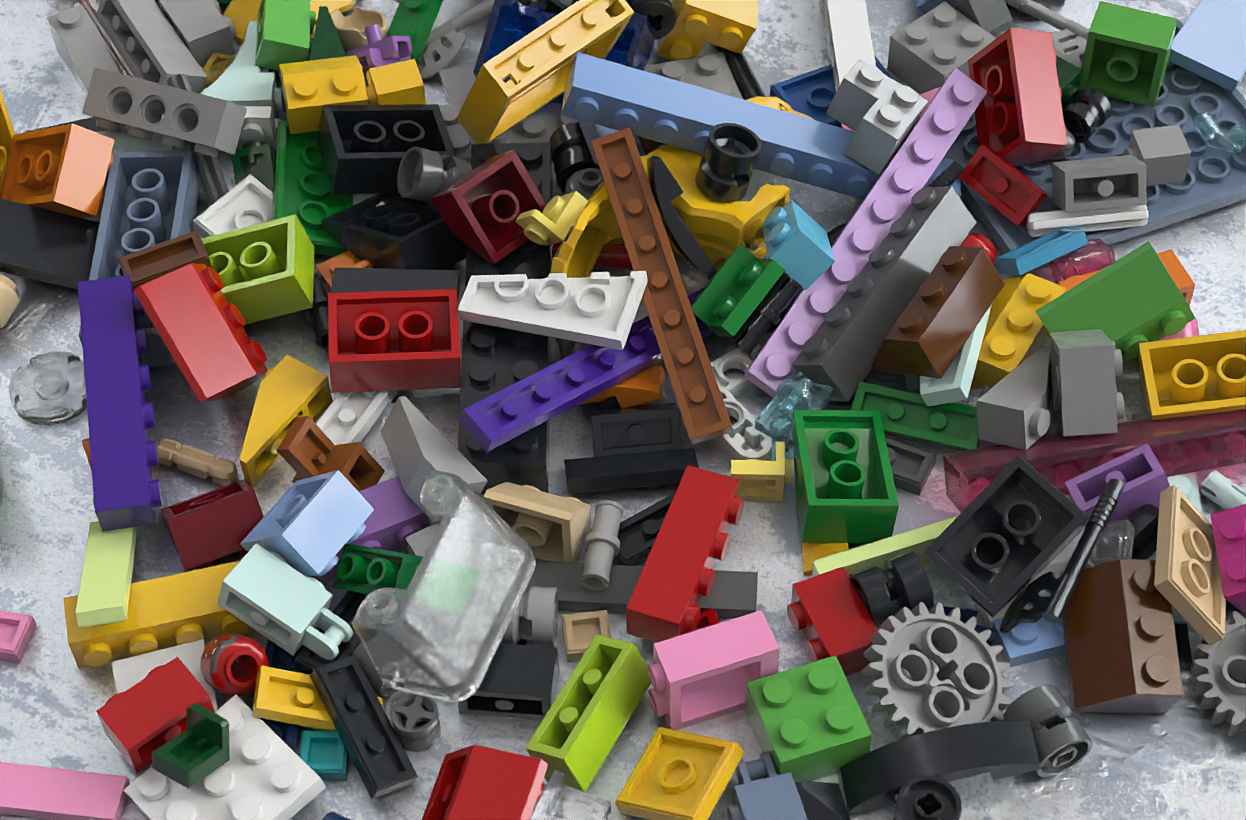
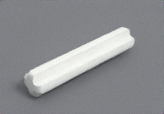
(1045, 222)

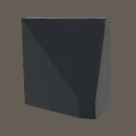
(822, 800)

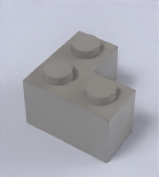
(877, 111)

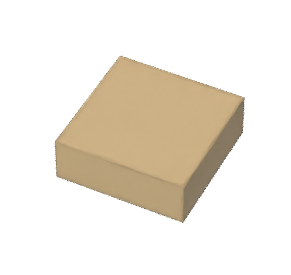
(581, 629)

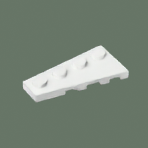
(575, 309)

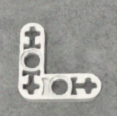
(733, 443)

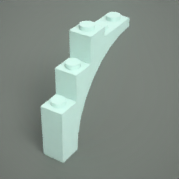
(240, 84)

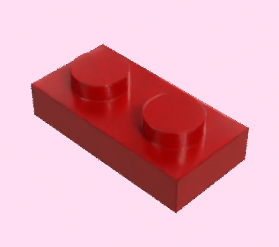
(1002, 185)

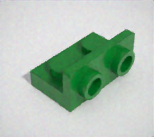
(735, 291)

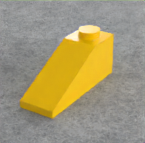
(283, 395)

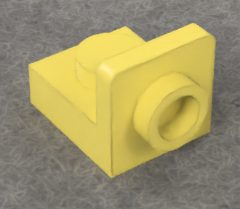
(554, 221)
(763, 479)

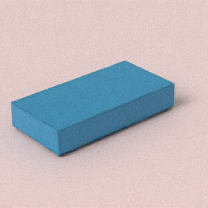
(1040, 251)

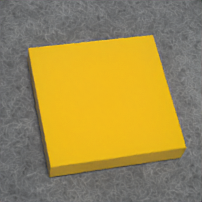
(679, 776)

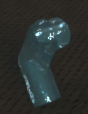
(1218, 138)

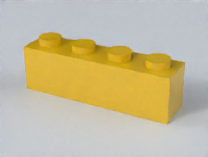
(159, 616)

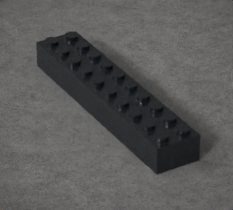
(503, 356)

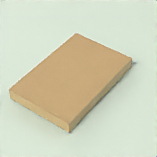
(1189, 566)

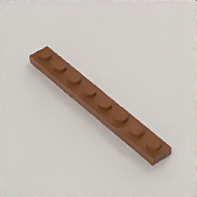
(665, 292)

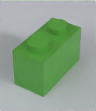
(283, 32)

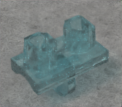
(791, 395)

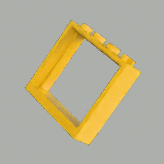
(539, 66)

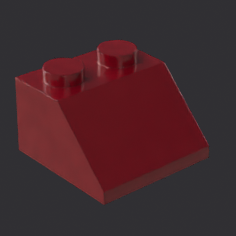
(487, 202)
(212, 524)

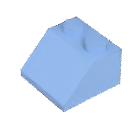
(312, 523)

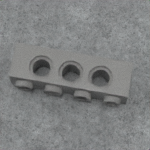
(113, 93)

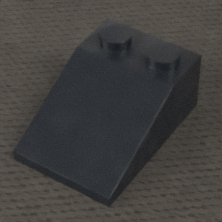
(396, 234)
(1006, 536)

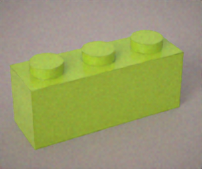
(591, 711)

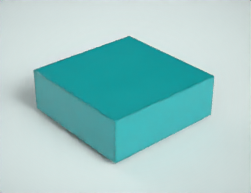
(325, 754)

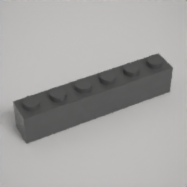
(856, 327)

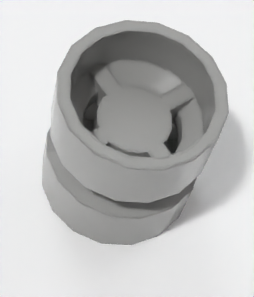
(534, 618)

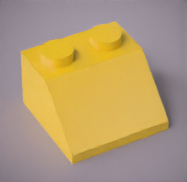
(319, 83)

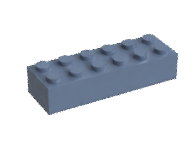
(145, 203)

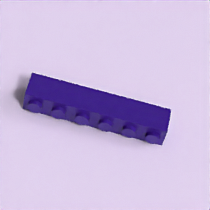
(117, 404)

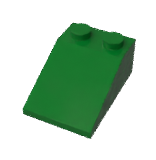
(842, 477)

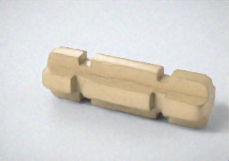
(197, 462)

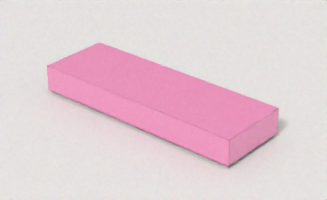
(60, 793)

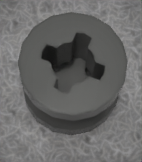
(410, 710)

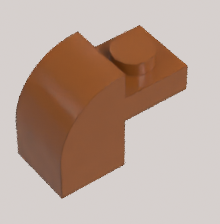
(314, 454)

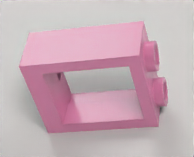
(708, 669)

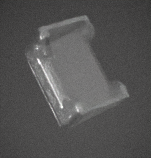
(458, 604)

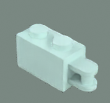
(283, 604)

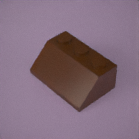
(941, 314)
(1121, 641)

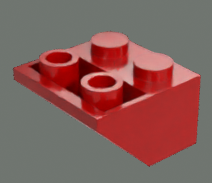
(486, 786)

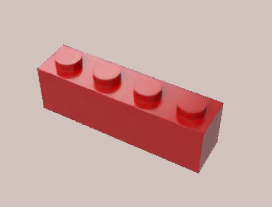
(684, 556)

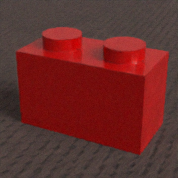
(832, 619)
(152, 712)

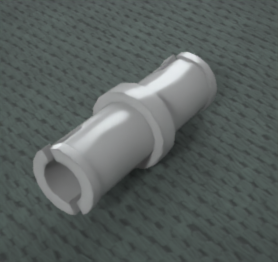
(601, 545)

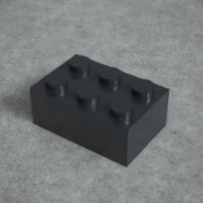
(367, 142)

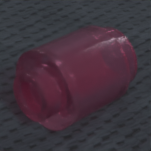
(1084, 260)

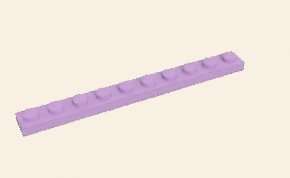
(869, 226)

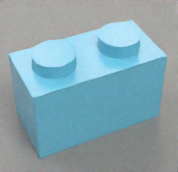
(797, 243)

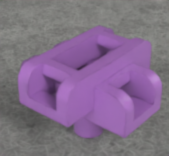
(382, 51)

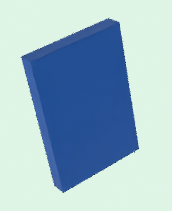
(812, 92)

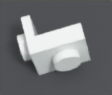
(258, 126)

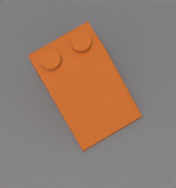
(58, 170)

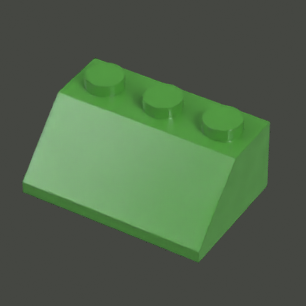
(1127, 300)

